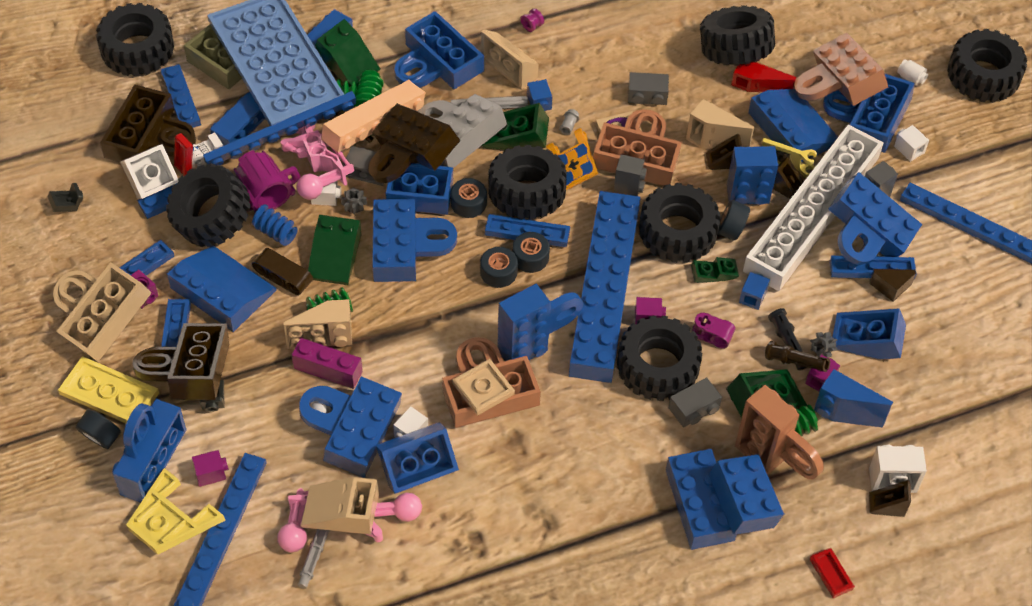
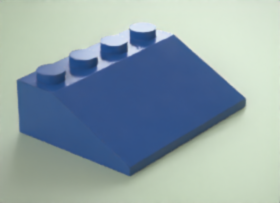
(791, 121)
(220, 286)

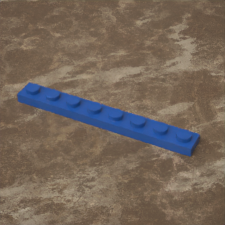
(288, 126)
(968, 221)
(220, 536)

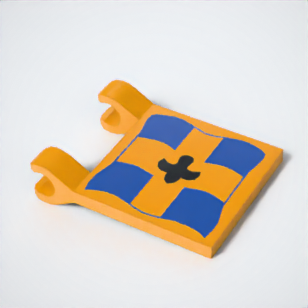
(577, 159)

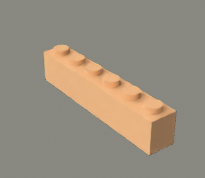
(363, 119)

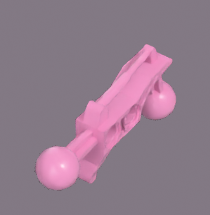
(311, 146)
(293, 536)

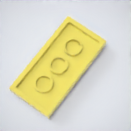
(106, 389)

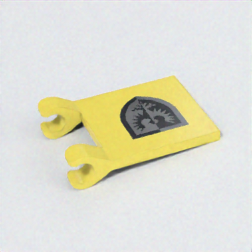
(795, 156)

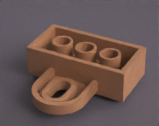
(842, 67)
(658, 152)
(516, 372)
(770, 431)

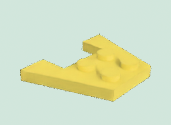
(163, 524)

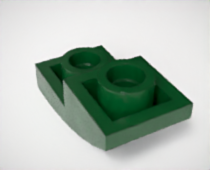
(719, 270)

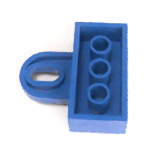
(439, 53)
(876, 115)
(874, 218)
(403, 237)
(529, 319)
(354, 423)
(149, 444)
(697, 500)

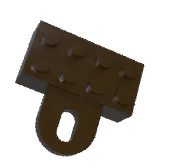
(143, 124)
(409, 138)
(191, 367)

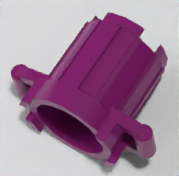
(265, 180)

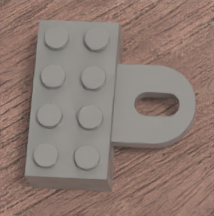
(472, 122)

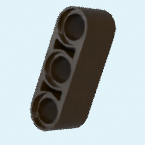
(282, 271)

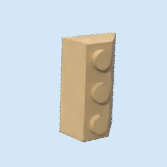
(508, 59)

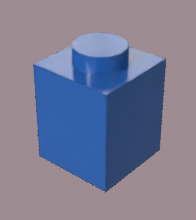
(539, 93)
(754, 290)

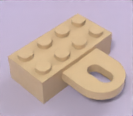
(101, 310)

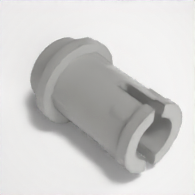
(571, 117)

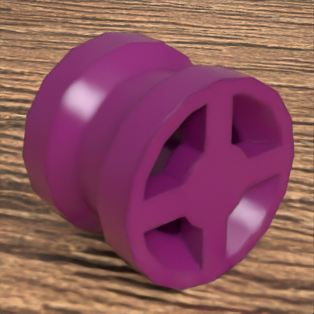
(532, 20)

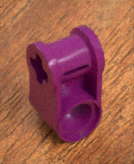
(714, 331)

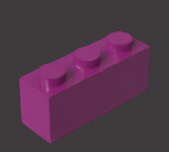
(327, 363)

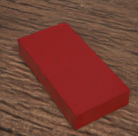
(183, 154)
(832, 573)

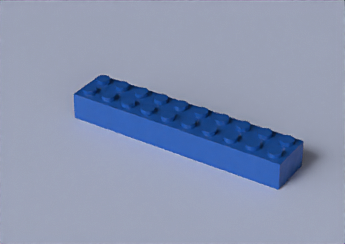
(604, 287)

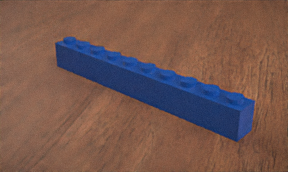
(246, 114)

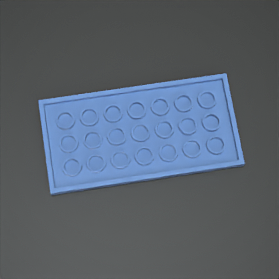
(274, 58)

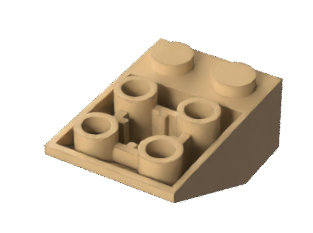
(713, 126)
(323, 324)
(342, 505)

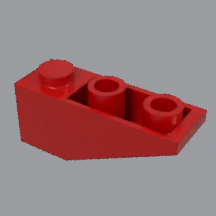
(760, 78)

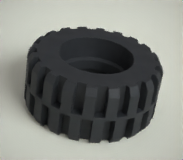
(131, 22)
(737, 35)
(990, 48)
(527, 165)
(194, 191)
(683, 202)
(665, 335)

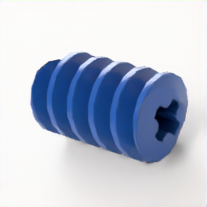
(274, 225)

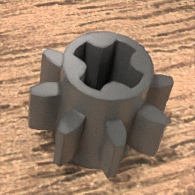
(353, 200)
(823, 344)

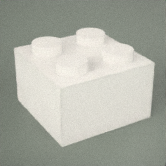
(149, 171)
(896, 465)

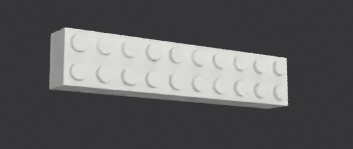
(807, 212)

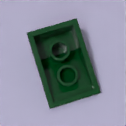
(345, 53)
(524, 127)
(334, 249)
(749, 383)

